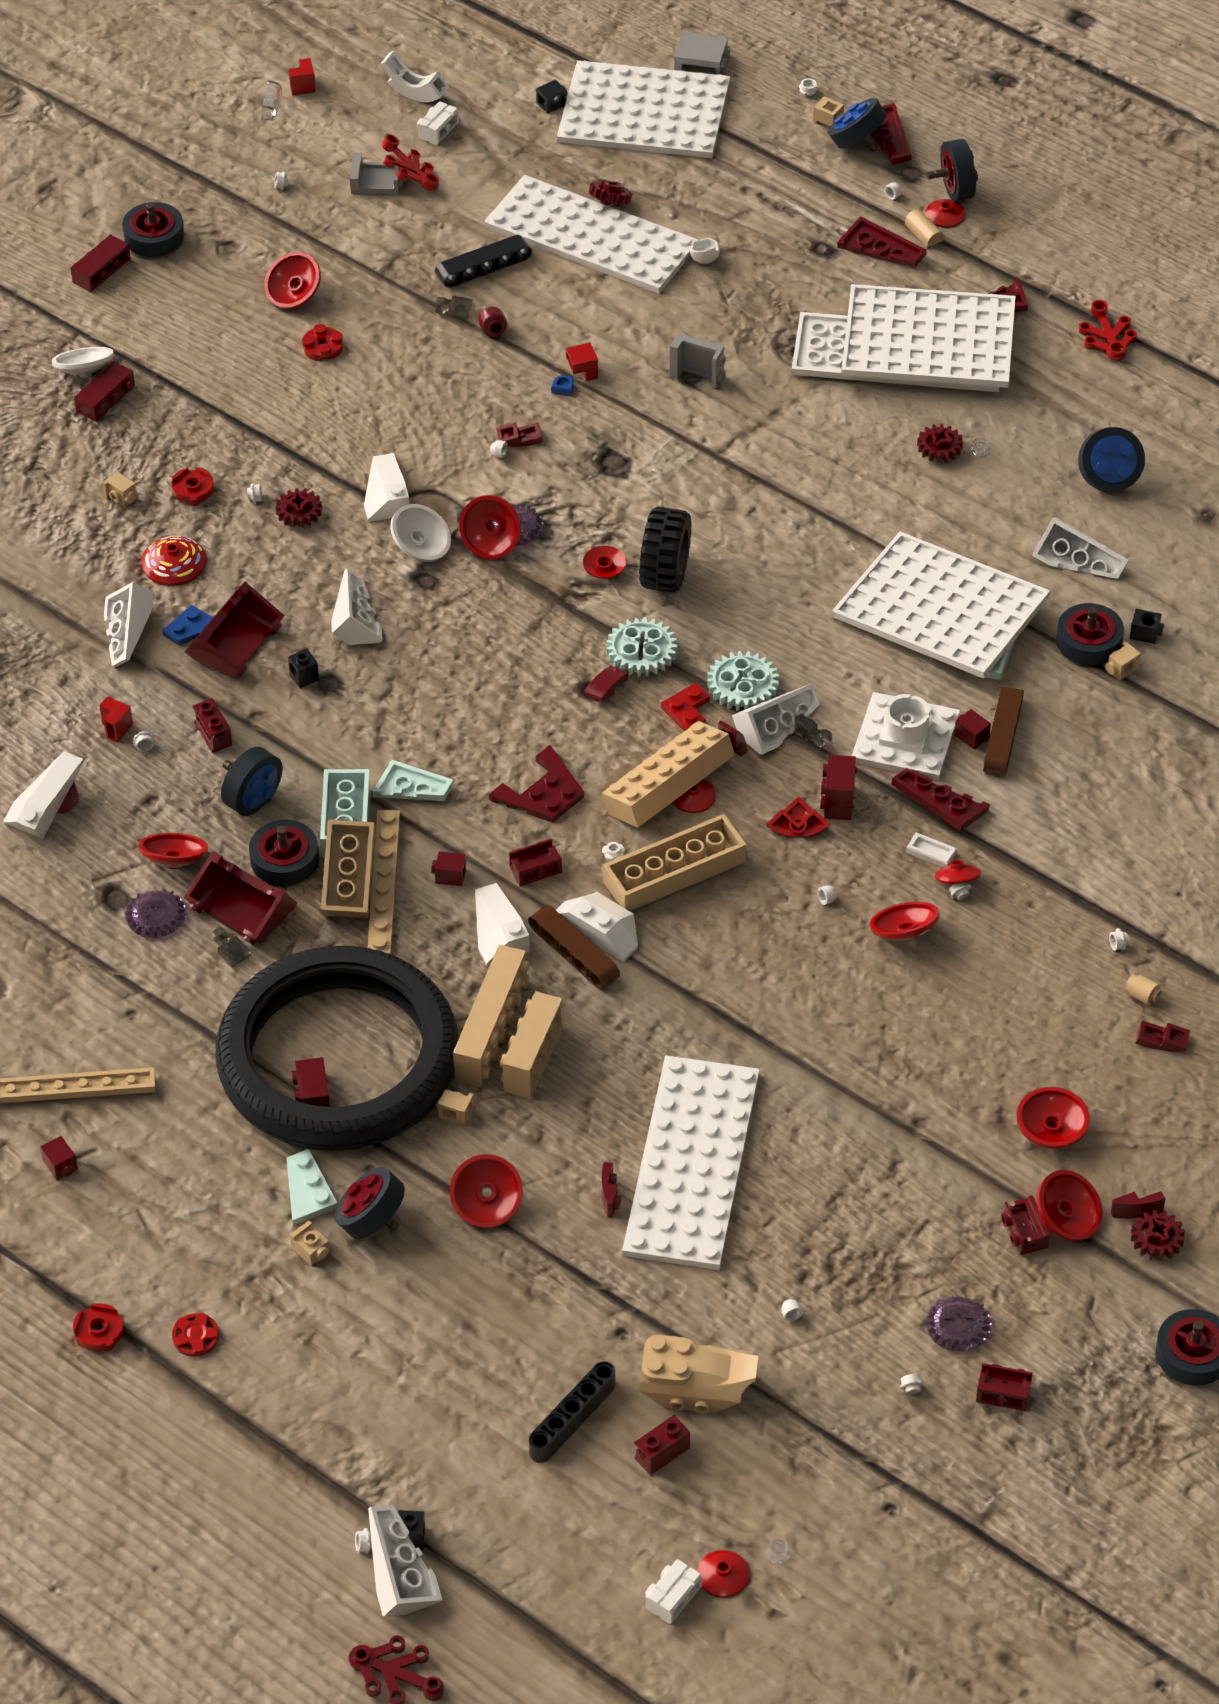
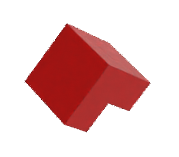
(302, 78)
(583, 360)
(116, 718)

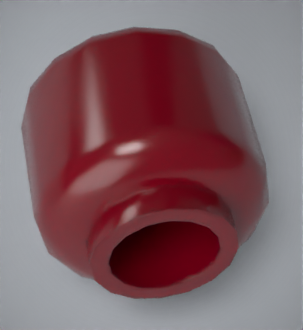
(492, 322)

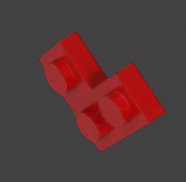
(683, 706)

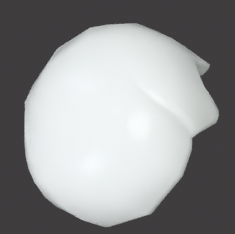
(704, 250)

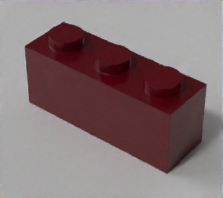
(100, 263)
(104, 391)

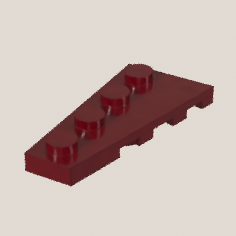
(891, 137)
(878, 242)
(940, 799)

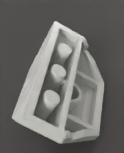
(602, 923)

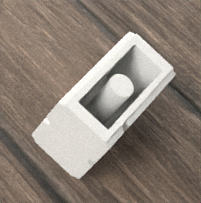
(437, 123)
(673, 1591)

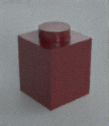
(972, 729)
(449, 868)
(59, 1158)

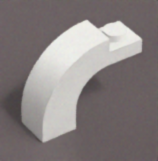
(411, 84)

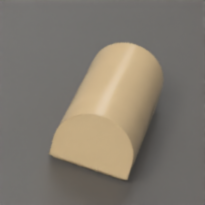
(924, 228)

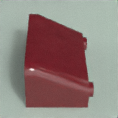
(236, 632)
(238, 899)

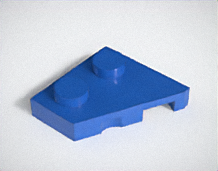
(187, 625)

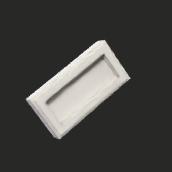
(931, 850)

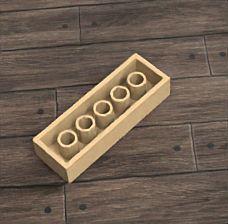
(668, 774)
(674, 863)
(491, 1016)

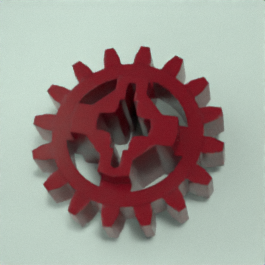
(610, 193)
(940, 443)
(299, 508)
(1157, 1235)

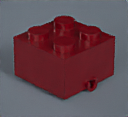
(838, 787)

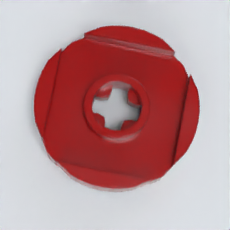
(323, 335)
(194, 494)
(102, 1339)

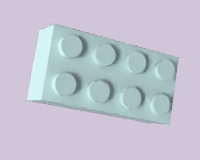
(344, 798)

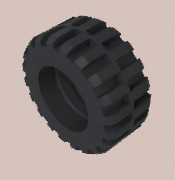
(665, 549)

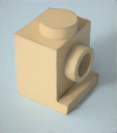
(827, 111)
(119, 489)
(1123, 661)
(455, 1107)
(309, 1243)

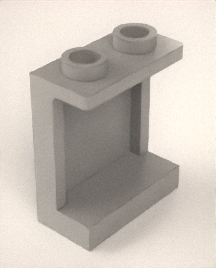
(702, 51)
(373, 177)
(697, 358)

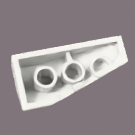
(385, 489)
(1073, 550)
(126, 614)
(353, 615)
(773, 720)
(42, 799)
(498, 923)
(400, 1573)

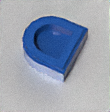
(563, 385)

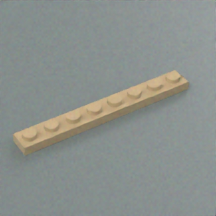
(384, 880)
(77, 1085)

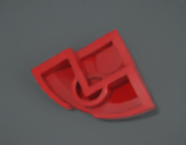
(798, 820)

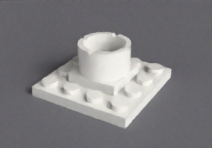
(905, 734)

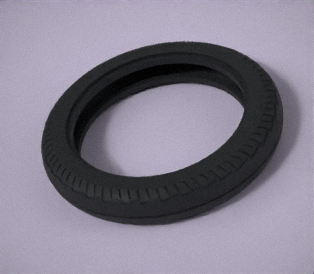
(349, 1125)

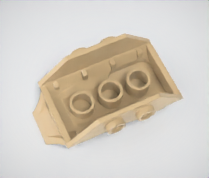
(694, 1375)

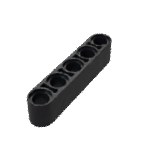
(483, 261)
(570, 1422)

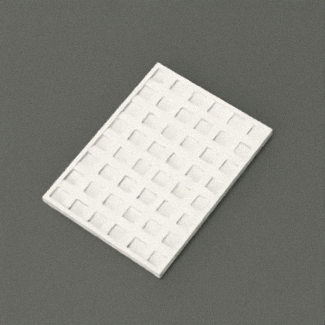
(644, 109)
(929, 336)
(941, 604)

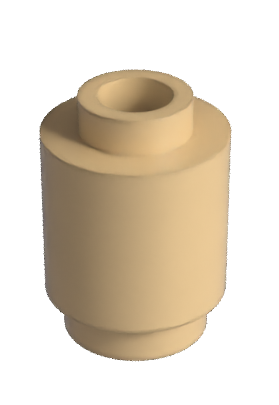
(1143, 989)

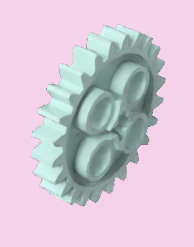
(658, 646)
(742, 680)

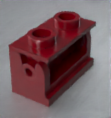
(212, 725)
(535, 862)
(311, 1082)
(1025, 1225)
(1004, 1387)
(662, 1445)

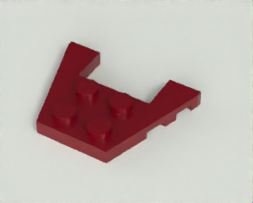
(549, 795)

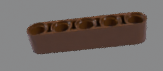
(1003, 731)
(574, 947)

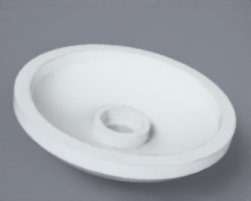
(83, 360)
(420, 533)

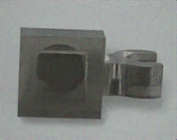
(456, 306)
(809, 731)
(231, 950)

